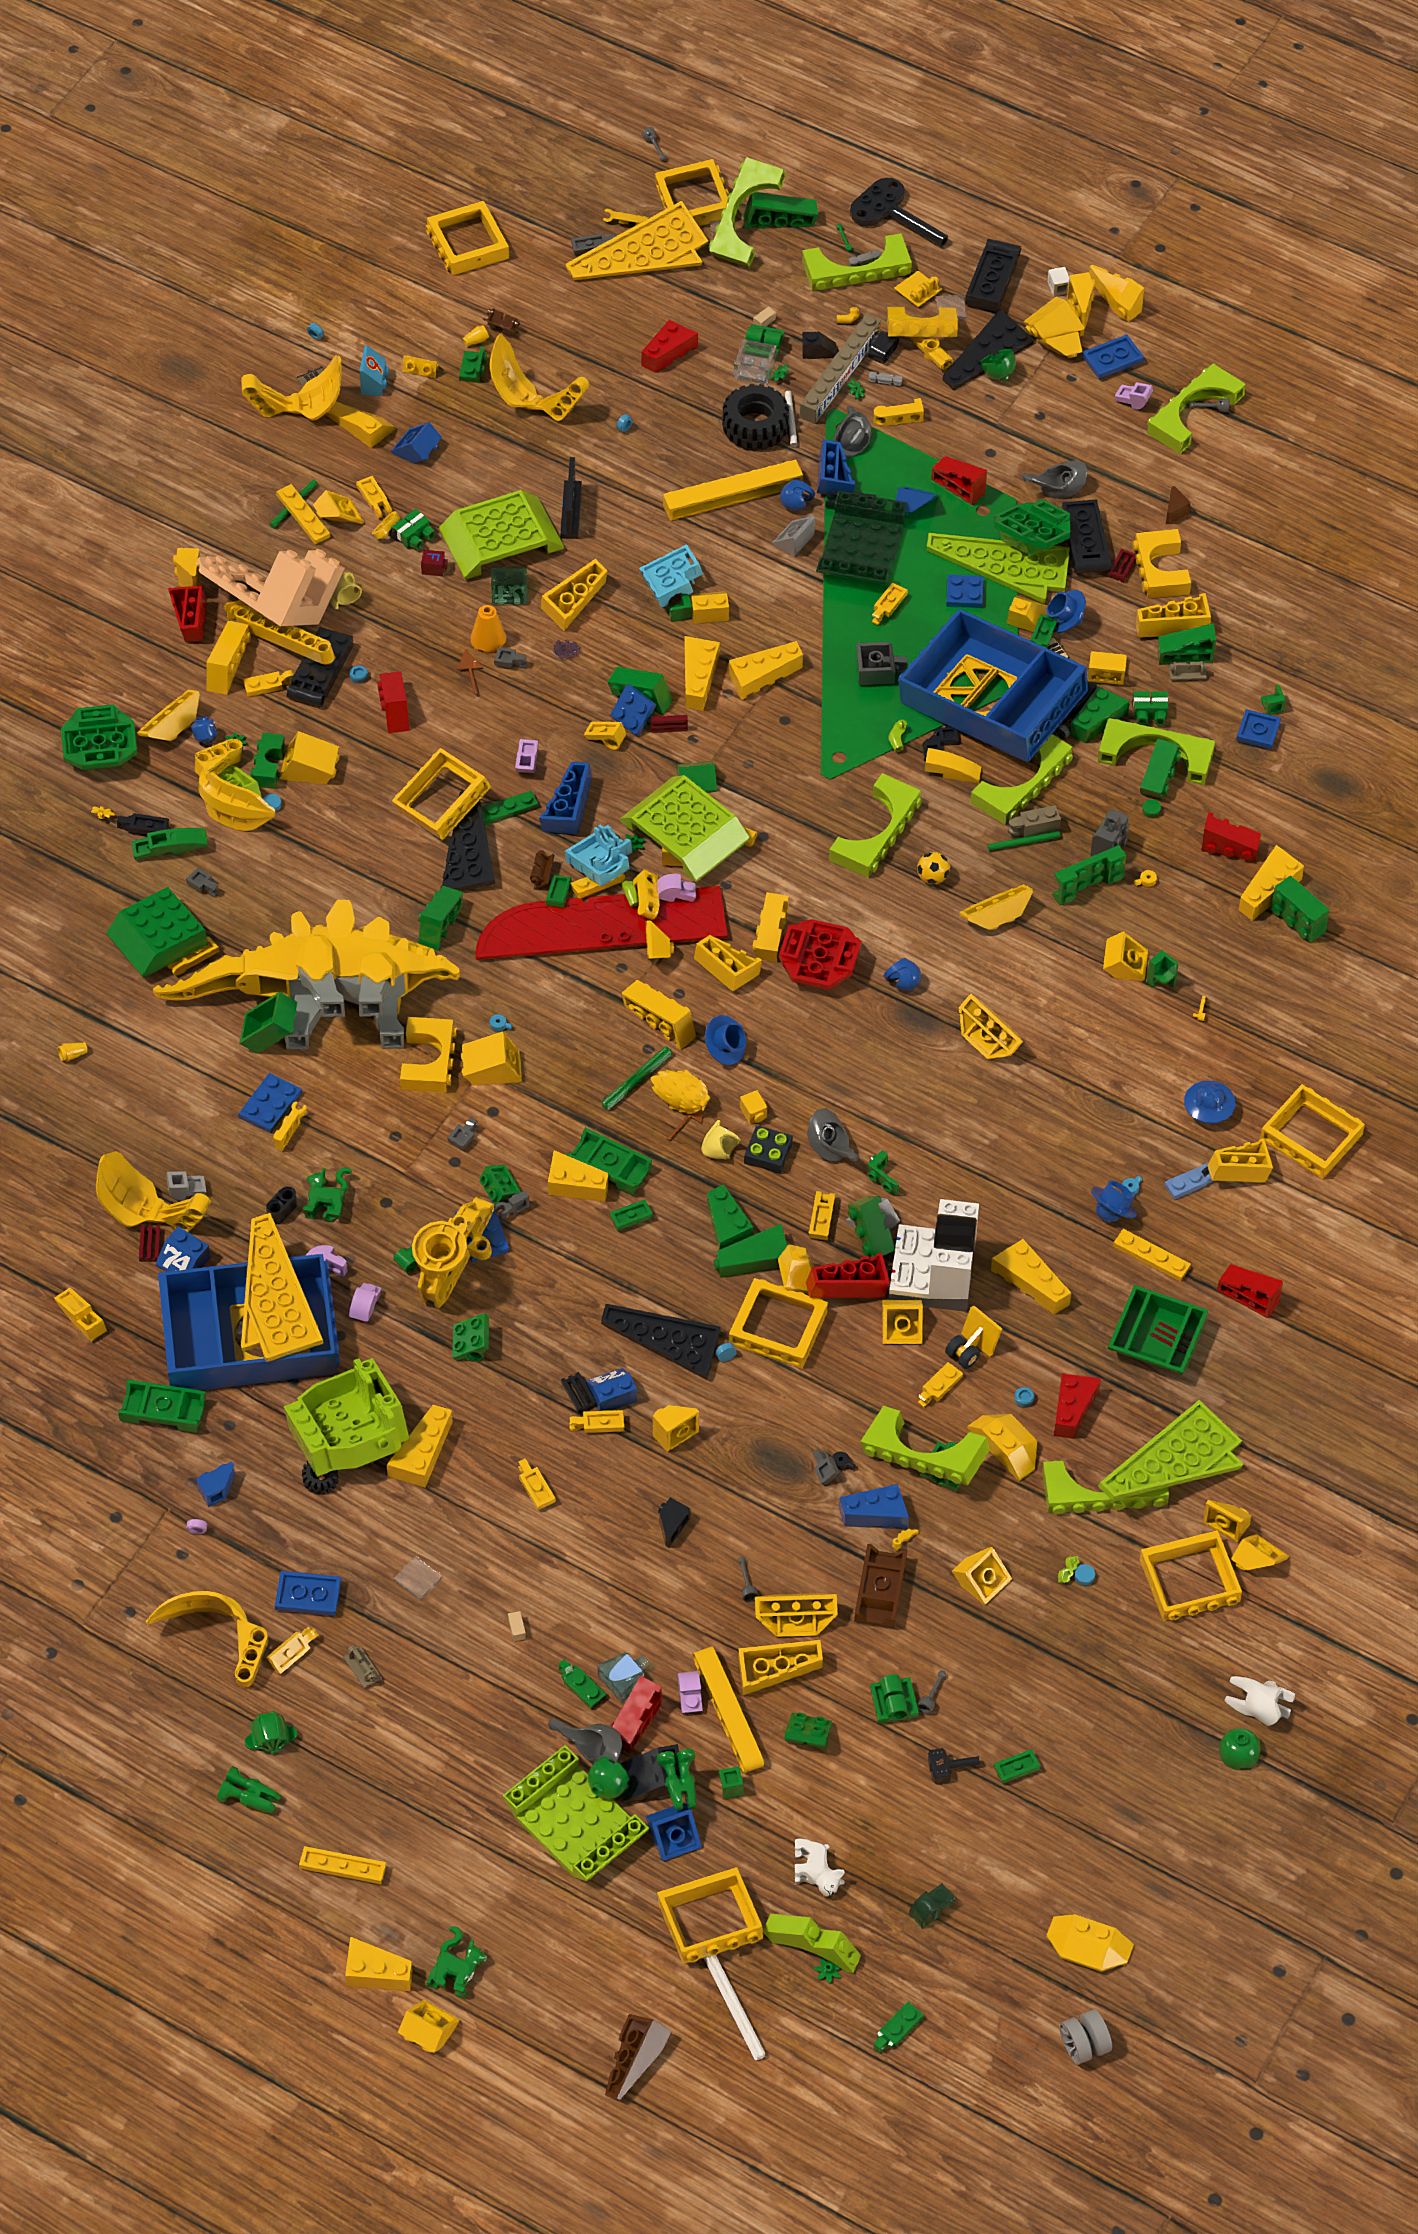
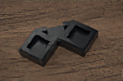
(941, 737)

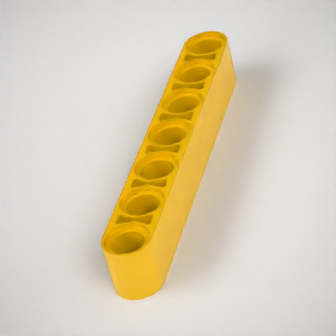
(286, 636)
(728, 1709)

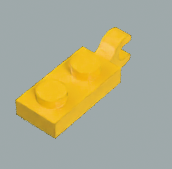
(624, 217)
(888, 602)
(267, 683)
(288, 1127)
(940, 1384)
(598, 1421)
(535, 1485)
(291, 1650)

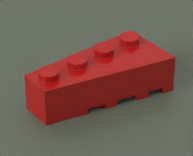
(850, 1279)

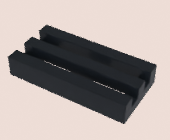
(572, 1379)

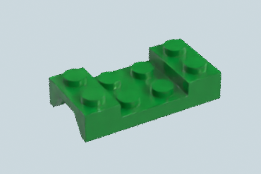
(1104, 866)
(621, 1163)
(163, 1405)

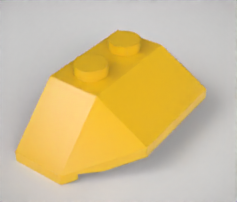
(173, 718)
(999, 908)
(987, 1030)
(1008, 1442)
(796, 1613)
(1089, 1942)

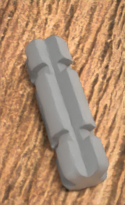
(864, 258)
(885, 378)

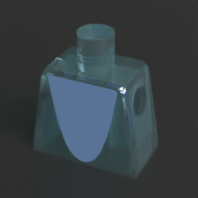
(622, 1674)

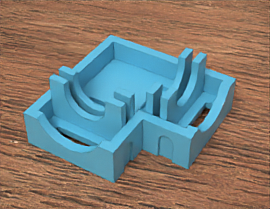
(671, 574)
(600, 855)

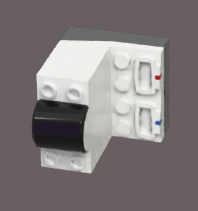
(938, 1261)

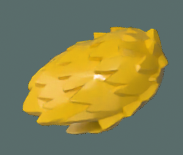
(681, 1090)

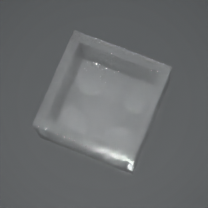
(755, 362)

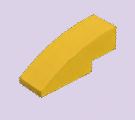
(952, 766)
(81, 1314)

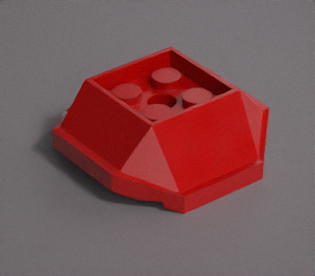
(819, 953)

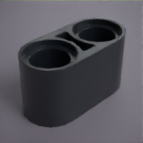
(883, 347)
(281, 1204)

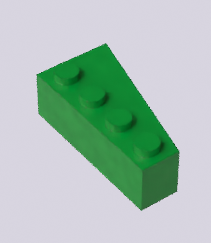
(779, 211)

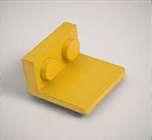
(1107, 668)

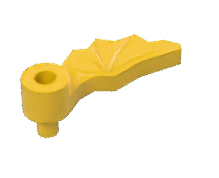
(1201, 1016)
(903, 1536)

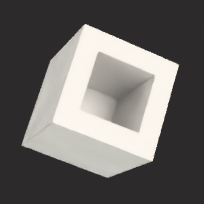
(1058, 281)

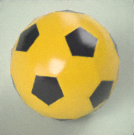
(933, 868)

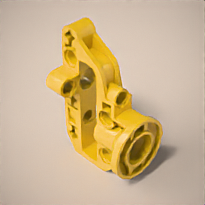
(449, 1242)

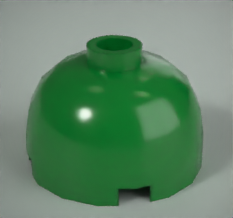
(1000, 365)
(1239, 1748)
(607, 1778)

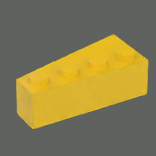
(226, 657)
(700, 666)
(764, 667)
(1260, 891)
(660, 1013)
(1029, 1273)

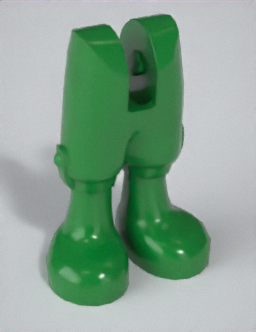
(677, 1786)
(257, 1797)

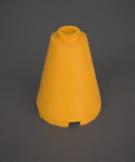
(488, 631)

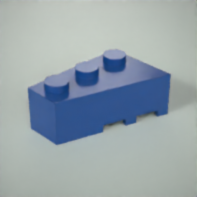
(833, 469)
(875, 1508)

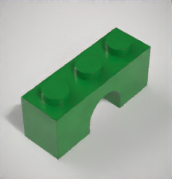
(270, 748)

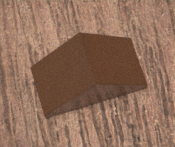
(1178, 506)

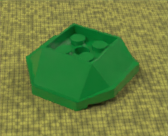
(1033, 526)
(98, 738)

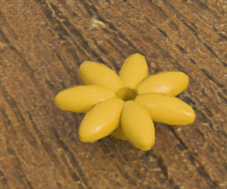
(102, 813)

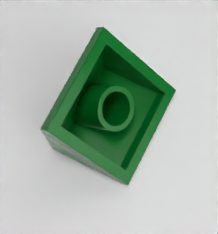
(700, 773)

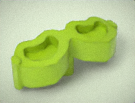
(1065, 1574)

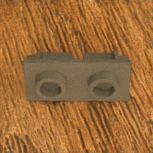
(1186, 671)
(361, 1666)

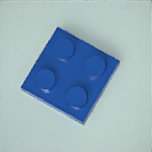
(964, 591)
(633, 709)
(1258, 729)

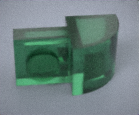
(930, 1904)

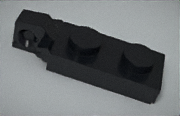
(142, 823)

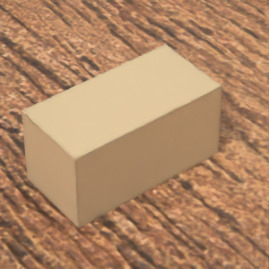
(765, 317)
(516, 1626)

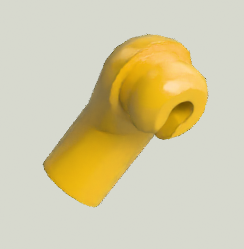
(850, 318)

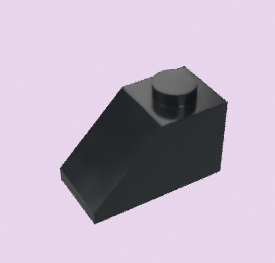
(817, 346)
(672, 1519)

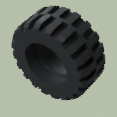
(755, 433)

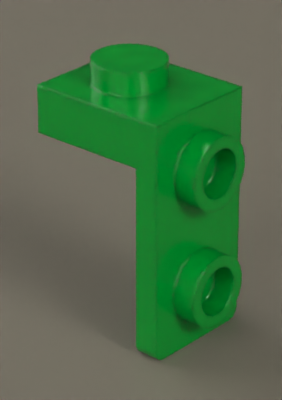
(875, 1173)

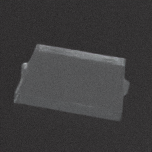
(952, 301)
(418, 1578)

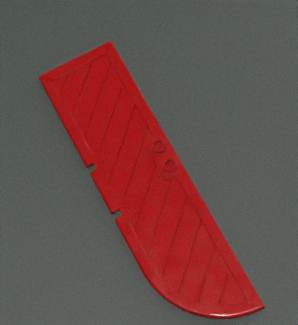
(598, 925)

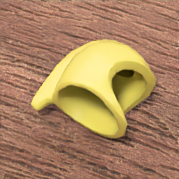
(344, 591)
(719, 1143)

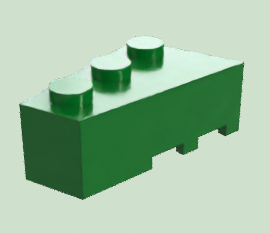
(1187, 646)
(648, 683)
(1095, 714)
(1160, 769)
(438, 915)
(727, 1218)
(870, 1226)

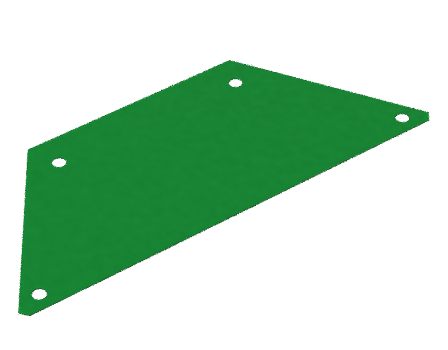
(858, 716)

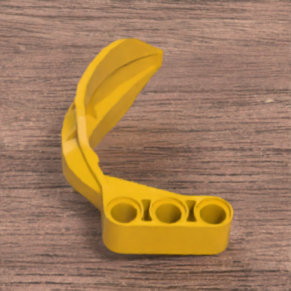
(520, 392)
(312, 401)
(224, 801)
(134, 1200)
(218, 1603)

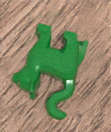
(326, 1196)
(455, 1967)

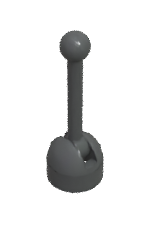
(650, 135)
(1222, 405)
(1063, 730)
(749, 1591)
(926, 1703)

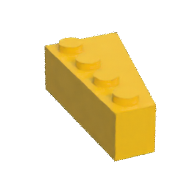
(573, 594)
(1173, 617)
(418, 1456)
(777, 1663)

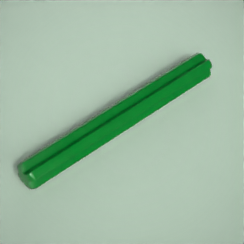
(636, 1078)

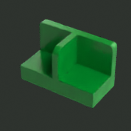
(1162, 969)

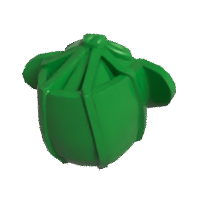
(269, 1733)

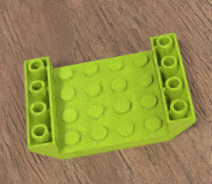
(498, 530)
(688, 825)
(569, 1819)

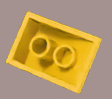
(1081, 296)

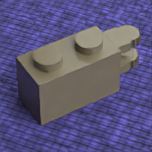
(1035, 822)

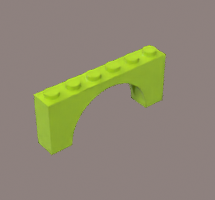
(752, 178)
(827, 274)
(1211, 384)
(1123, 736)
(1006, 802)
(864, 855)
(954, 1464)
(1068, 1496)

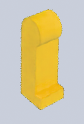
(899, 414)
(647, 894)

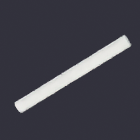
(792, 428)

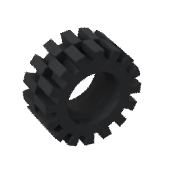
(319, 1485)

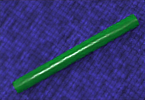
(285, 512)
(1023, 841)

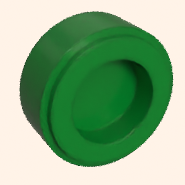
(1151, 808)

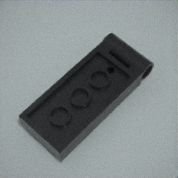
(993, 275)
(1087, 537)
(314, 680)

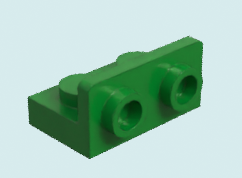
(472, 366)
(498, 1183)

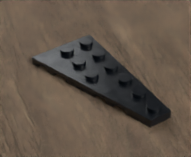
(997, 335)
(469, 854)
(677, 1339)

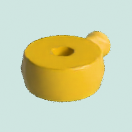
(1147, 878)

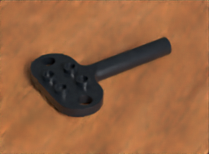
(882, 202)

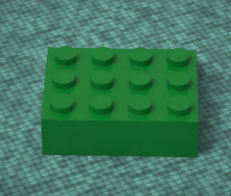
(156, 932)
(1141, 1317)

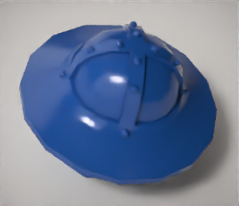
(1068, 609)
(725, 1040)
(1209, 1102)
(1112, 1203)

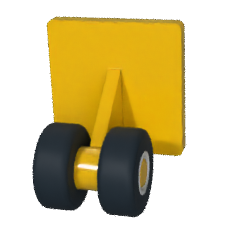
(980, 1332)

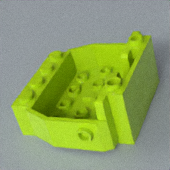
(348, 1419)

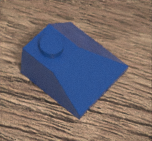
(915, 497)

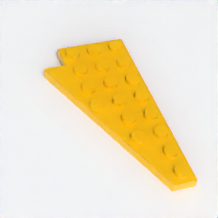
(656, 244)
(274, 1303)

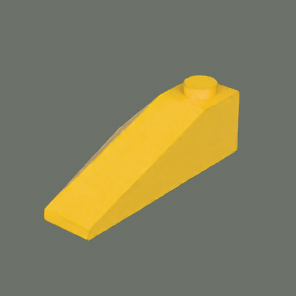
(1121, 294)
(361, 424)

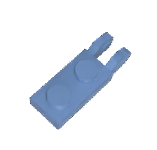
(1188, 1182)

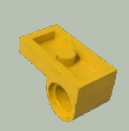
(609, 732)

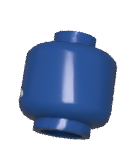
(204, 729)

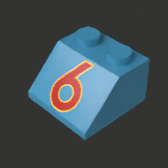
(373, 373)

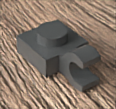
(507, 657)
(201, 880)
(461, 1135)
(516, 1204)
(826, 1467)

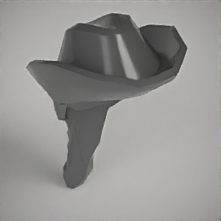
(853, 432)
(1061, 479)
(829, 1137)
(593, 1741)

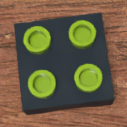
(768, 1149)

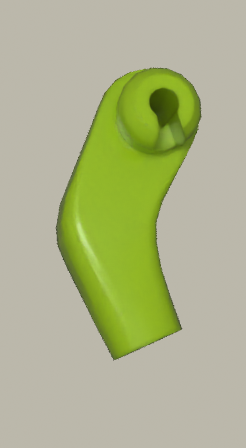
(895, 735)
(630, 893)

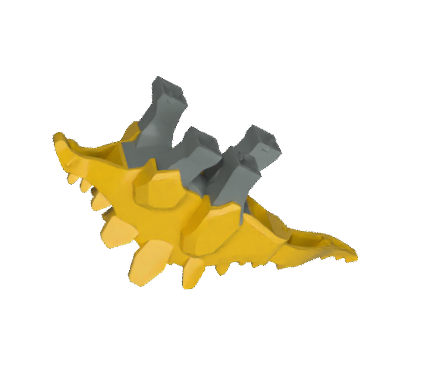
(322, 970)

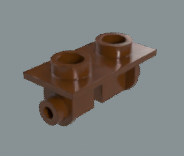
(508, 324)
(540, 875)

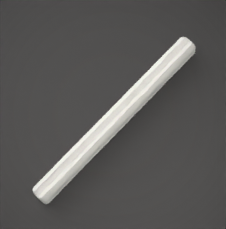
(735, 2007)

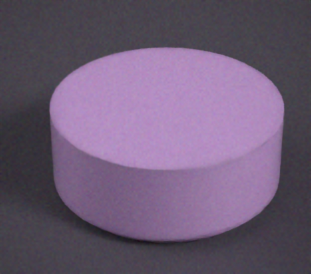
(196, 1526)

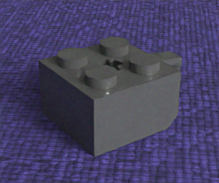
(877, 663)
(1110, 832)

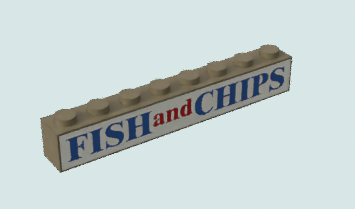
(840, 369)

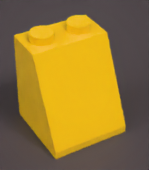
(1053, 320)
(309, 760)
(491, 1060)

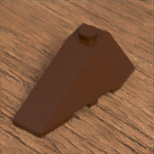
(641, 2043)

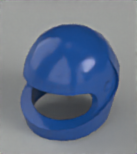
(793, 497)
(907, 973)

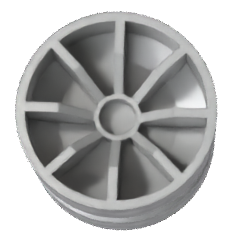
(1085, 2036)

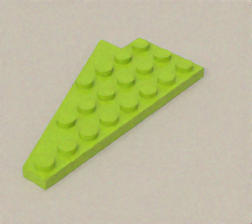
(1005, 563)
(1184, 1451)

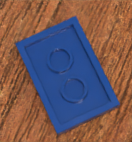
(1113, 356)
(270, 1103)
(495, 1235)
(308, 1593)

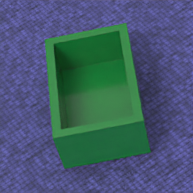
(1300, 909)
(268, 1022)

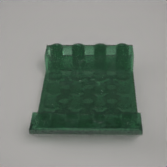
(863, 537)

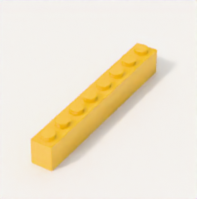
(730, 490)

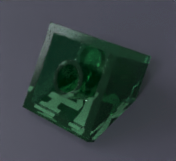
(509, 585)

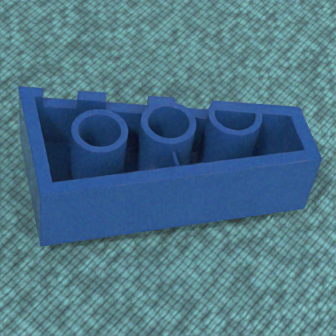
(567, 806)

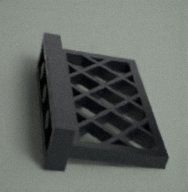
(571, 504)

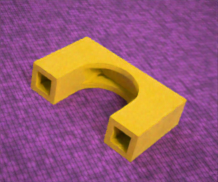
(939, 326)
(1155, 581)
(432, 1076)

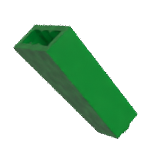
(752, 1254)

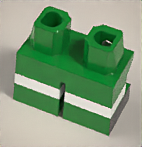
(412, 530)
(1150, 709)

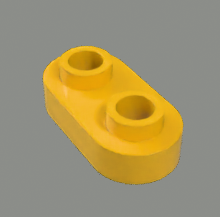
(384, 527)

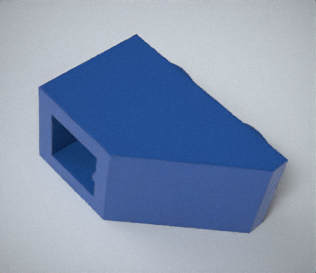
(216, 1484)

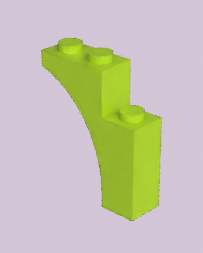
(806, 1934)

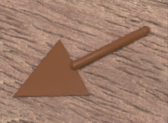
(468, 662)
(696, 1116)

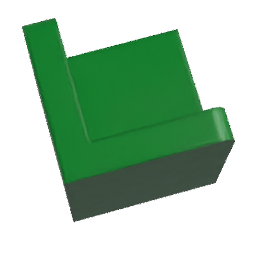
(681, 611)
(1274, 702)
(731, 1782)

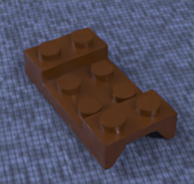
(880, 1587)

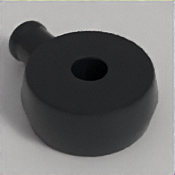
(843, 1461)

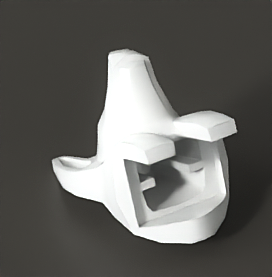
(1261, 1700)

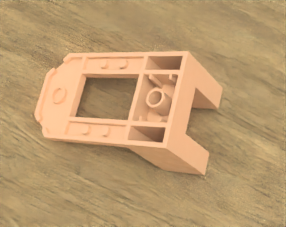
(293, 592)

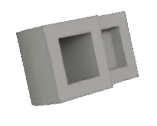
(182, 1185)

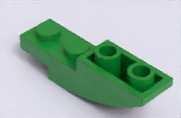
(169, 840)

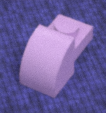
(1136, 395)
(526, 756)
(673, 887)
(336, 1263)
(364, 1301)
(690, 1692)

